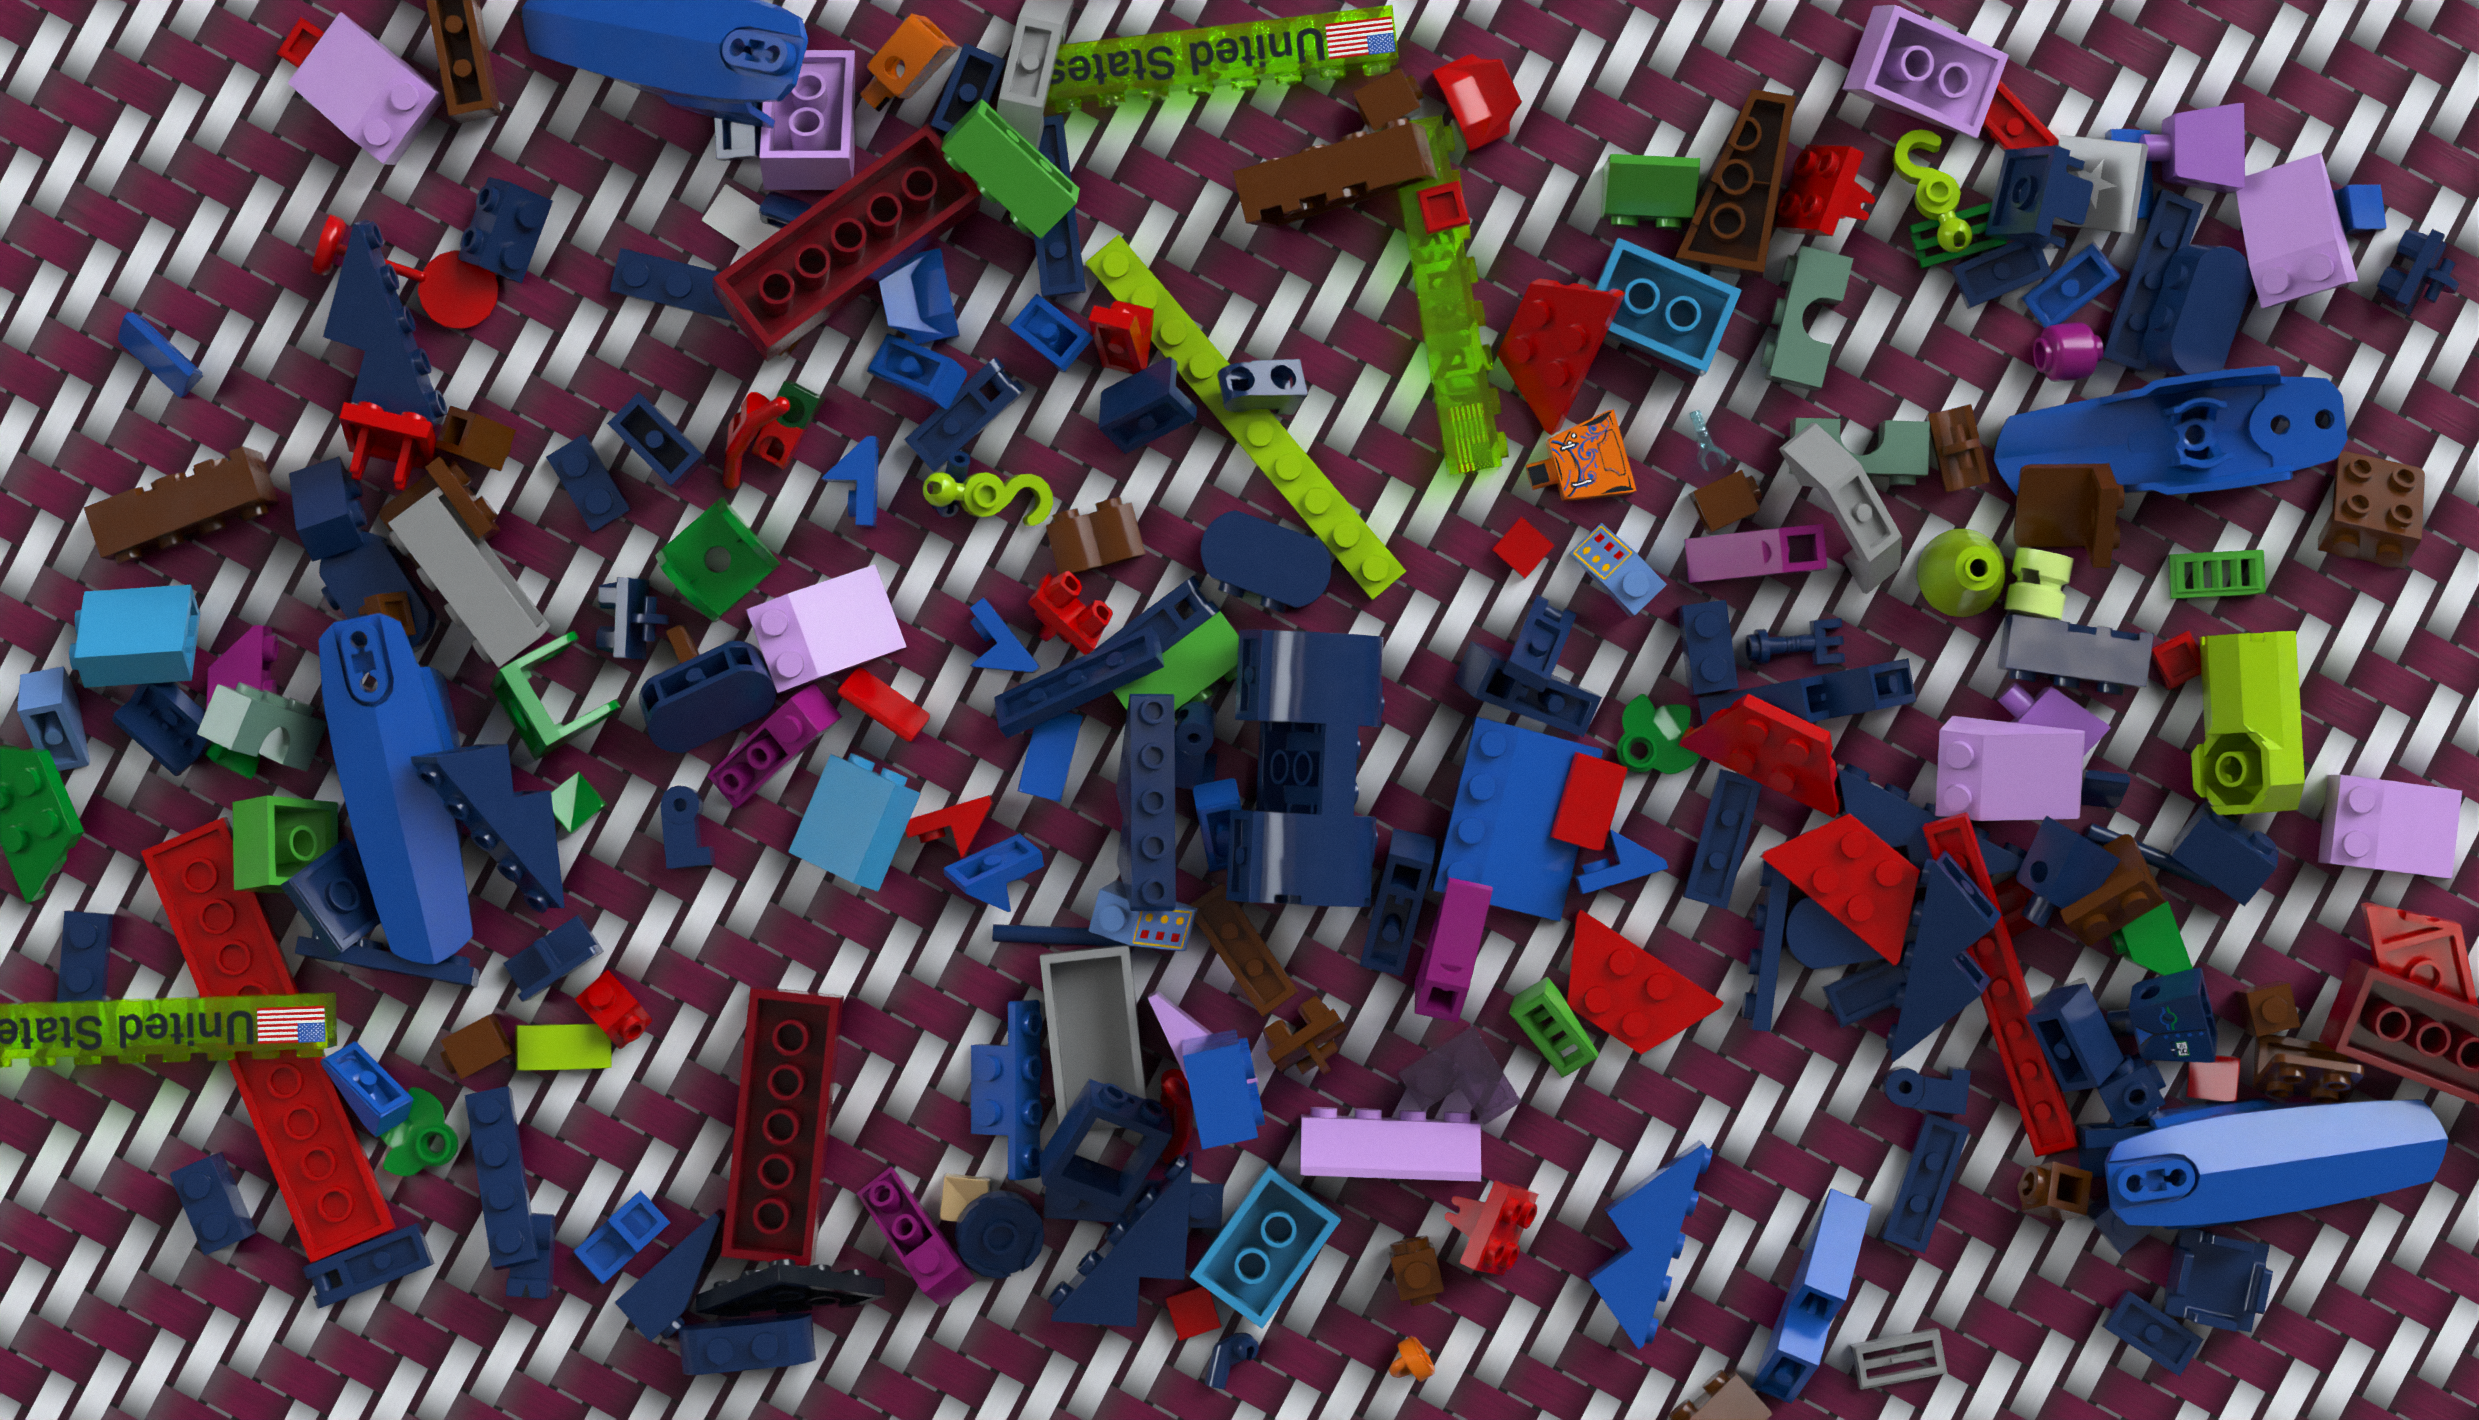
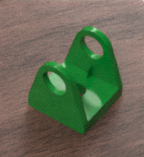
(686, 566)
(527, 711)

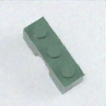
(1794, 355)
(1900, 449)
(263, 724)

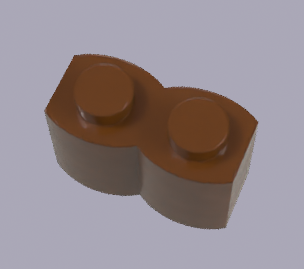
(1095, 538)

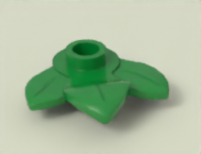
(1659, 732)
(412, 1137)

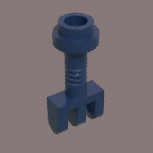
(1761, 646)

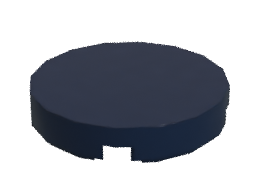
(999, 1234)

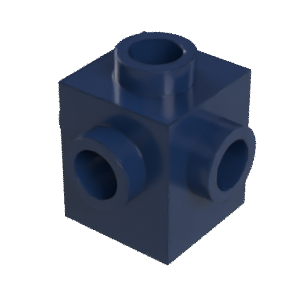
(2132, 1091)

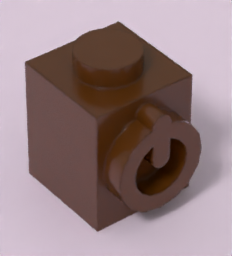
(2055, 1191)
(1416, 1270)

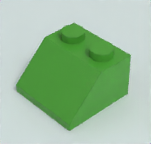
(1649, 190)
(278, 839)

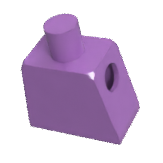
(2202, 148)
(2052, 710)

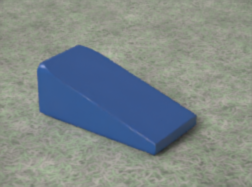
(2071, 286)
(918, 371)
(1050, 757)
(1213, 809)
(368, 1088)

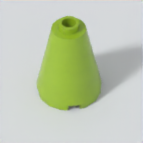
(1947, 577)

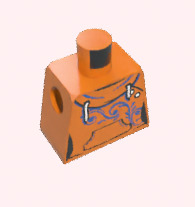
(921, 49)
(1585, 461)

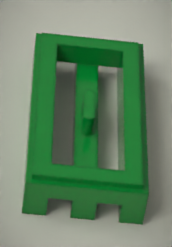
(1919, 244)

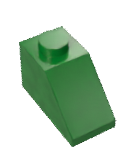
(2153, 942)

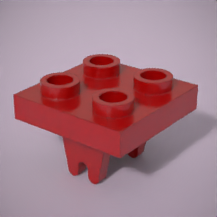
(1823, 191)
(387, 436)
(1494, 1226)

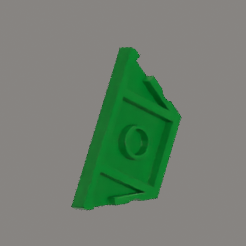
(35, 818)

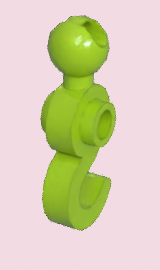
(1936, 191)
(987, 495)

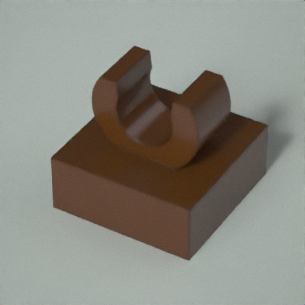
(393, 605)

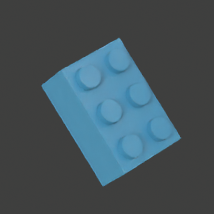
(1667, 307)
(1265, 1245)

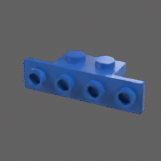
(1008, 1089)

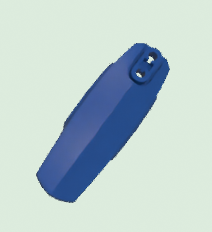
(678, 49)
(2185, 432)
(396, 819)
(2270, 1159)

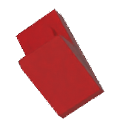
(1122, 335)
(963, 818)

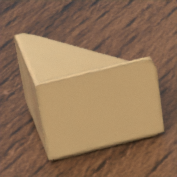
(959, 1192)

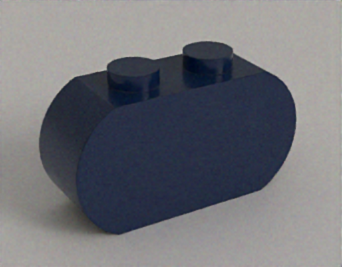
(2198, 309)
(1265, 561)
(372, 571)
(707, 696)
(1822, 941)
(747, 1343)

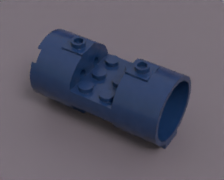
(1309, 704)

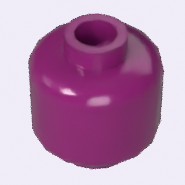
(2067, 352)

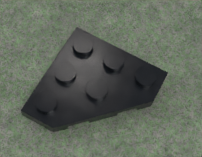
(789, 1290)

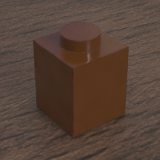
(1388, 99)
(475, 438)
(1726, 500)
(2267, 1008)
(475, 1047)

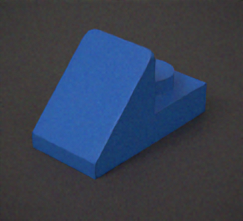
(2360, 208)
(1050, 332)
(862, 468)
(1008, 652)
(1631, 863)
(989, 870)

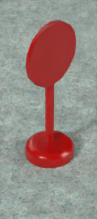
(449, 289)

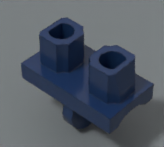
(2426, 254)
(633, 618)

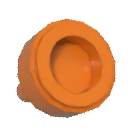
(1413, 1360)

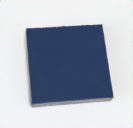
(335, 897)

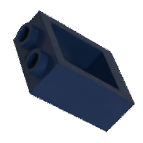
(1094, 1181)

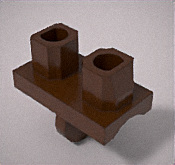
(1958, 448)
(1309, 1045)

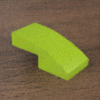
(561, 1047)

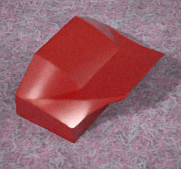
(1478, 98)

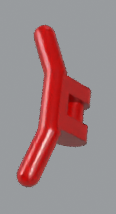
(754, 414)
(1178, 1099)

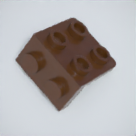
(453, 482)
(2069, 508)
(2374, 511)
(2120, 900)
(2303, 1068)

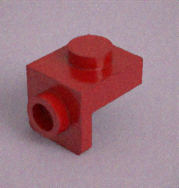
(614, 1010)

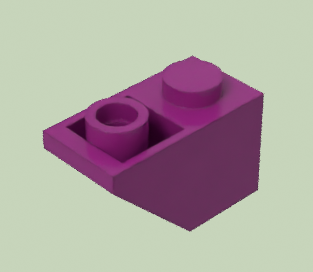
(246, 662)

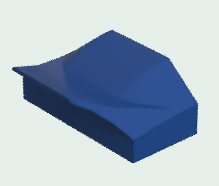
(920, 299)

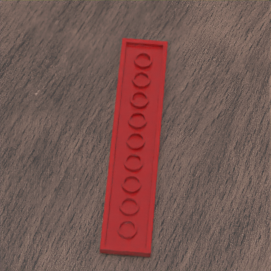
(287, 1097)

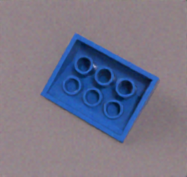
(1506, 817)

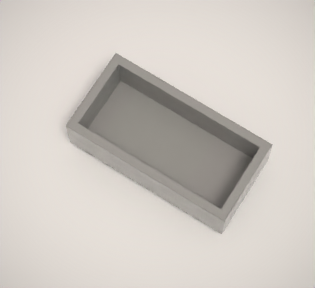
(469, 577)
(1092, 1023)

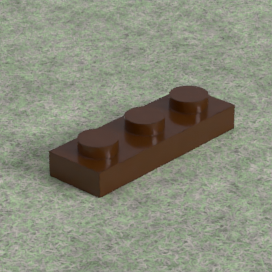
(1243, 950)

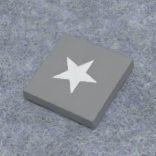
(2117, 181)

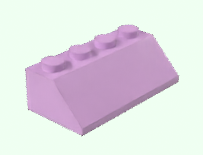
(1390, 1146)

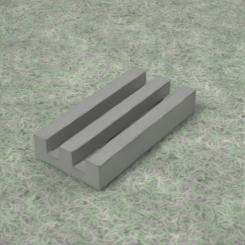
(1862, 1364)

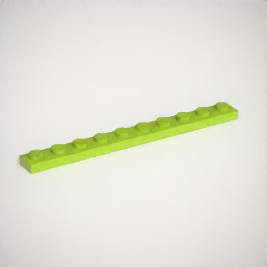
(1253, 430)

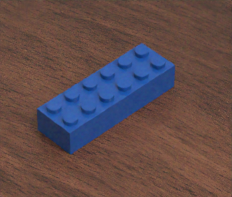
(1217, 1078)

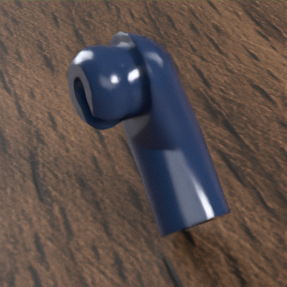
(957, 468)
(1228, 1353)

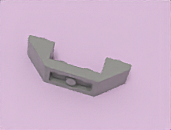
(1031, 65)
(1853, 501)

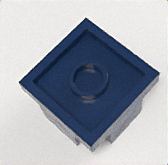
(2033, 192)
(2217, 1280)

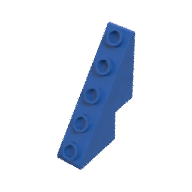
(1651, 1224)
(1813, 1298)

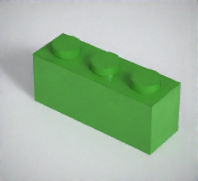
(1009, 170)
(1191, 665)

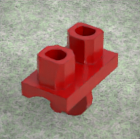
(1066, 615)

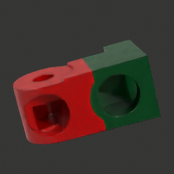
(782, 436)

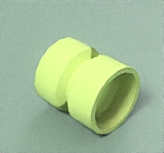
(2027, 595)

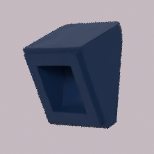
(781, 209)
(2103, 788)

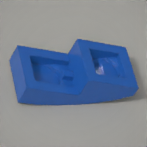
(621, 1237)

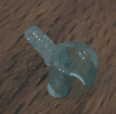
(1705, 441)

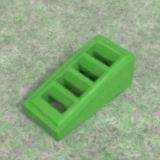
(2256, 574)
(1554, 1005)

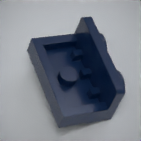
(504, 229)
(164, 724)

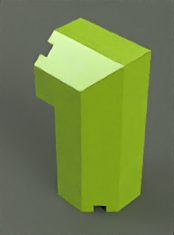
(2250, 724)

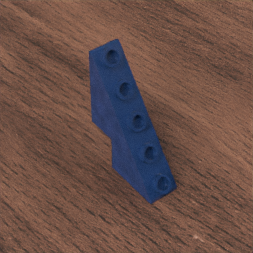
(372, 319)
(1829, 694)
(1148, 803)
(1901, 822)
(508, 824)
(1941, 970)
(1144, 1245)

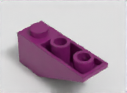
(1756, 553)
(774, 745)
(1452, 950)
(916, 1238)

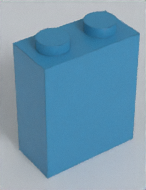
(136, 636)
(855, 820)

